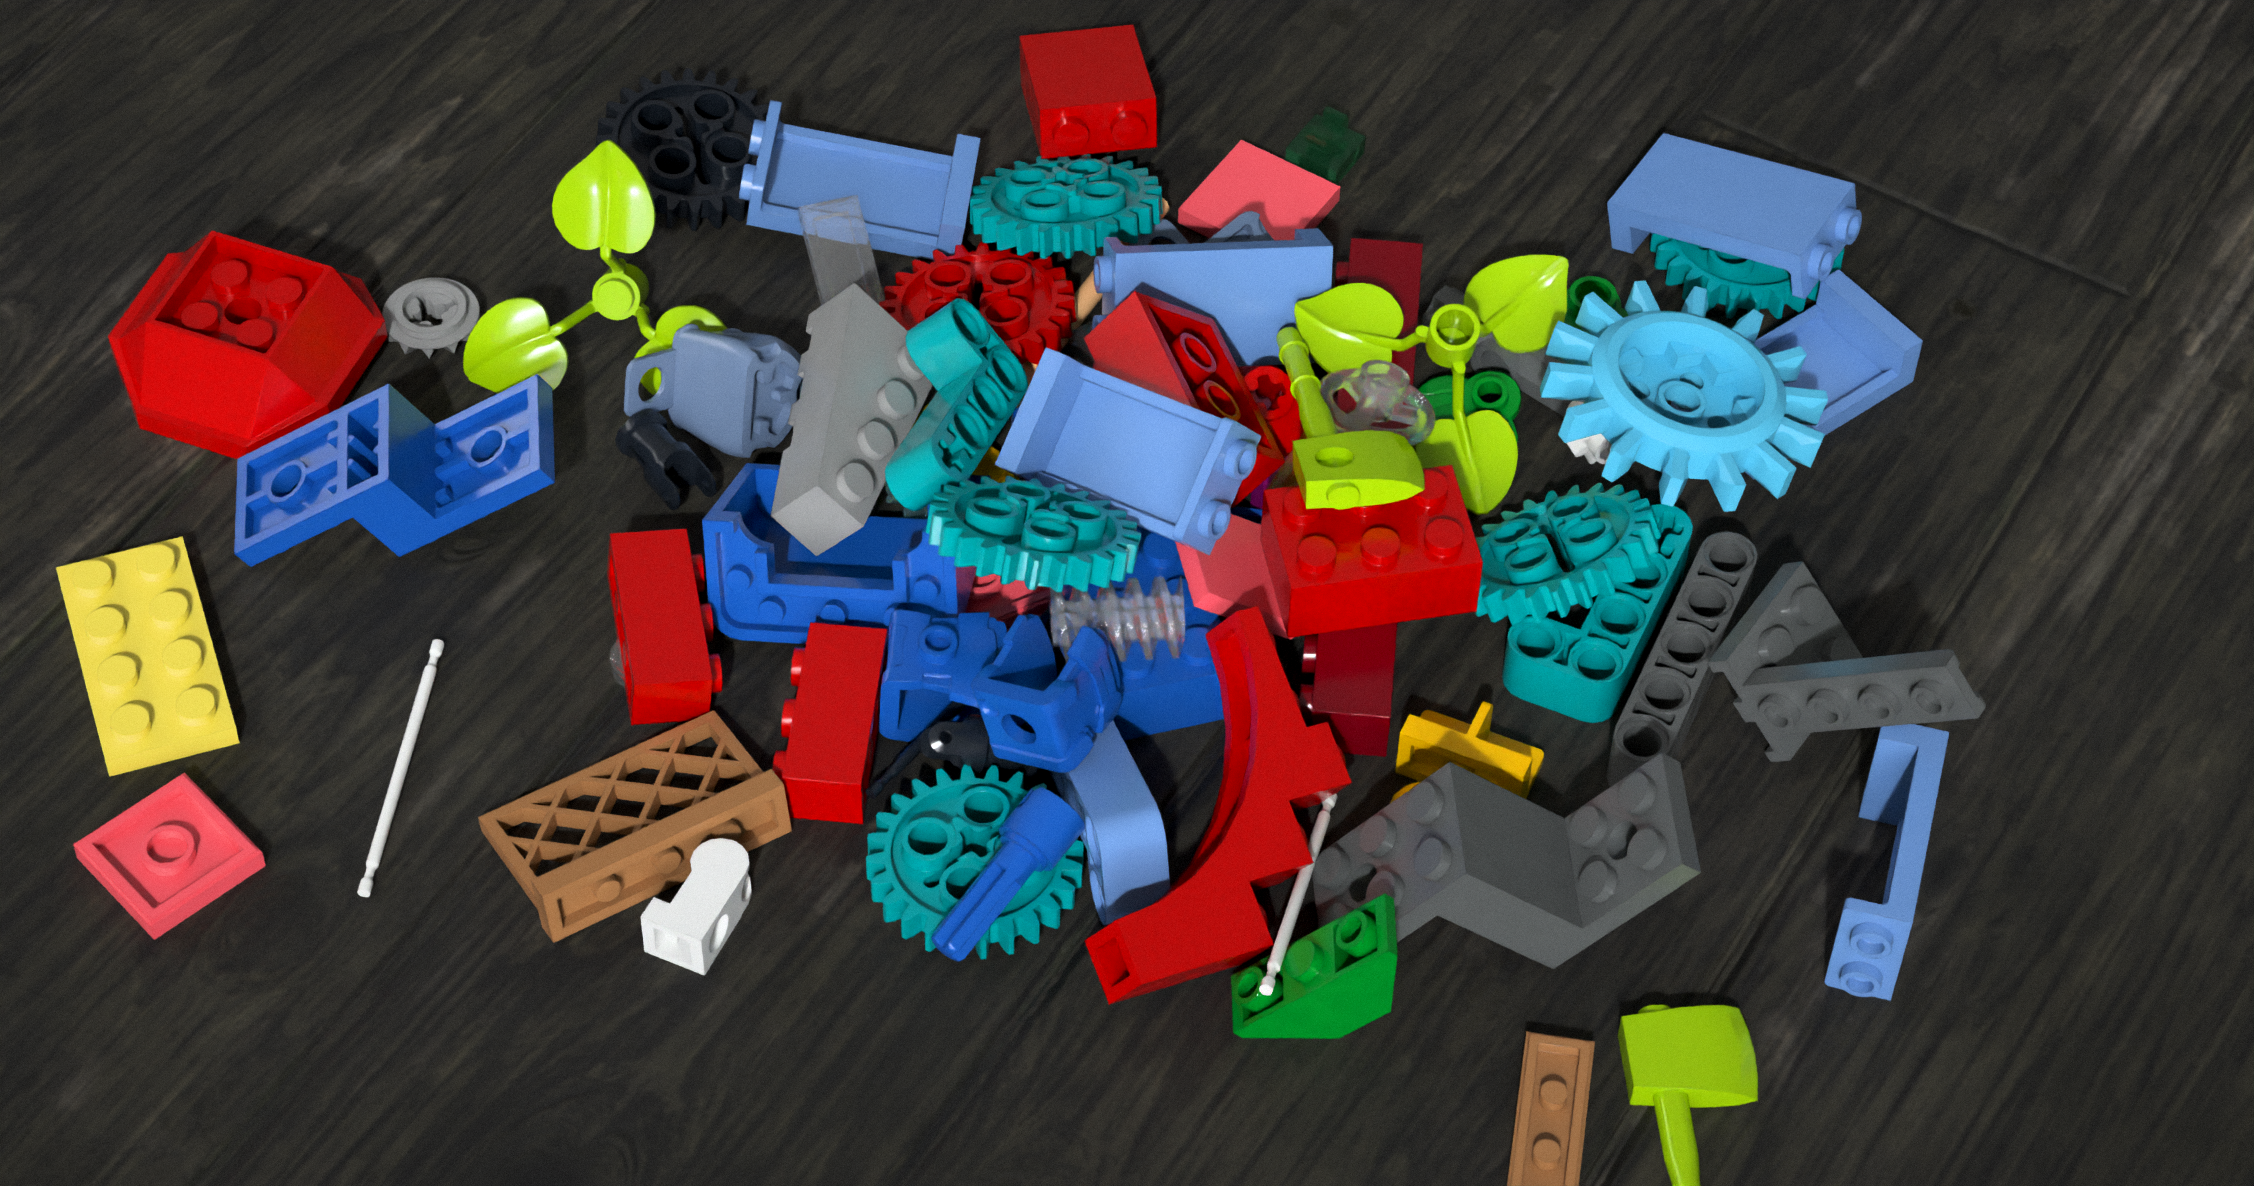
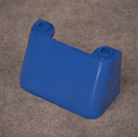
(772, 586)

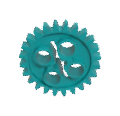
(1065, 205)
(1729, 278)
(1033, 533)
(1598, 538)
(947, 823)

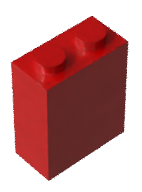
(1088, 91)

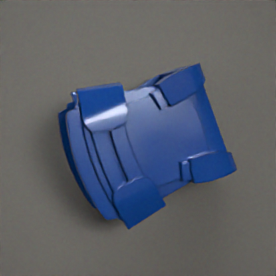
(932, 666)
(1060, 709)

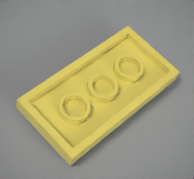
(147, 656)

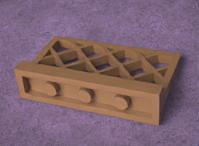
(654, 852)

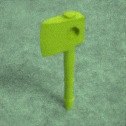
(1346, 466)
(1686, 1062)

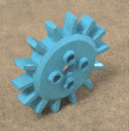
(1654, 356)

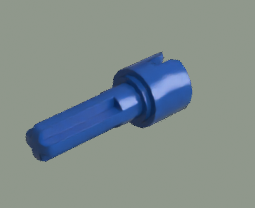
(1032, 841)

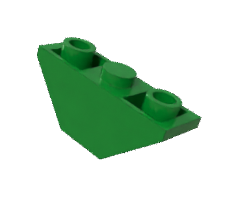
(1326, 980)

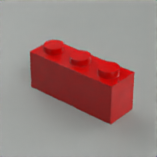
(662, 626)
(832, 722)

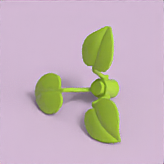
(594, 206)
(1511, 298)

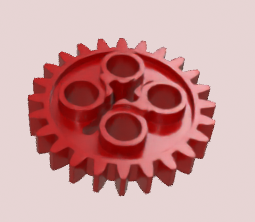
(1021, 296)

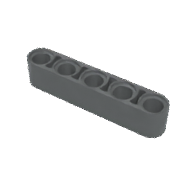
(1677, 667)

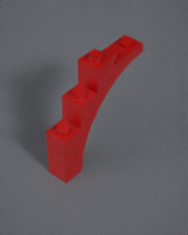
(1253, 840)

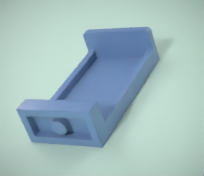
(906, 195)
(1737, 208)
(1238, 284)
(1851, 350)
(1130, 446)
(1901, 793)

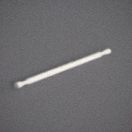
(400, 768)
(1296, 898)

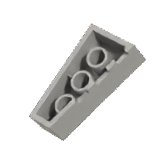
(849, 420)

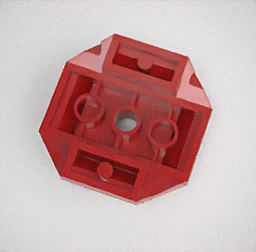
(242, 344)

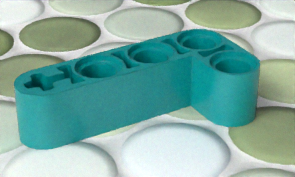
(975, 396)
(1592, 667)

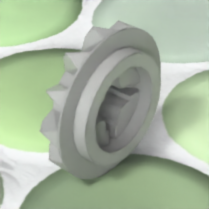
(440, 298)

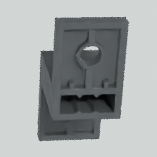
(1512, 866)

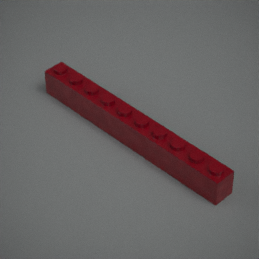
(1358, 664)

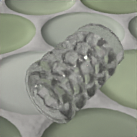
(1122, 619)

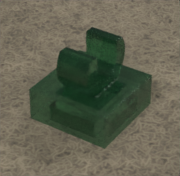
(1327, 146)

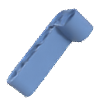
(1121, 827)

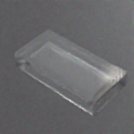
(839, 248)

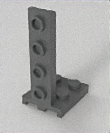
(1806, 676)

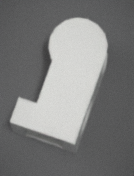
(704, 909)

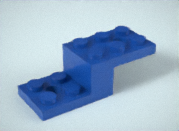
(394, 470)

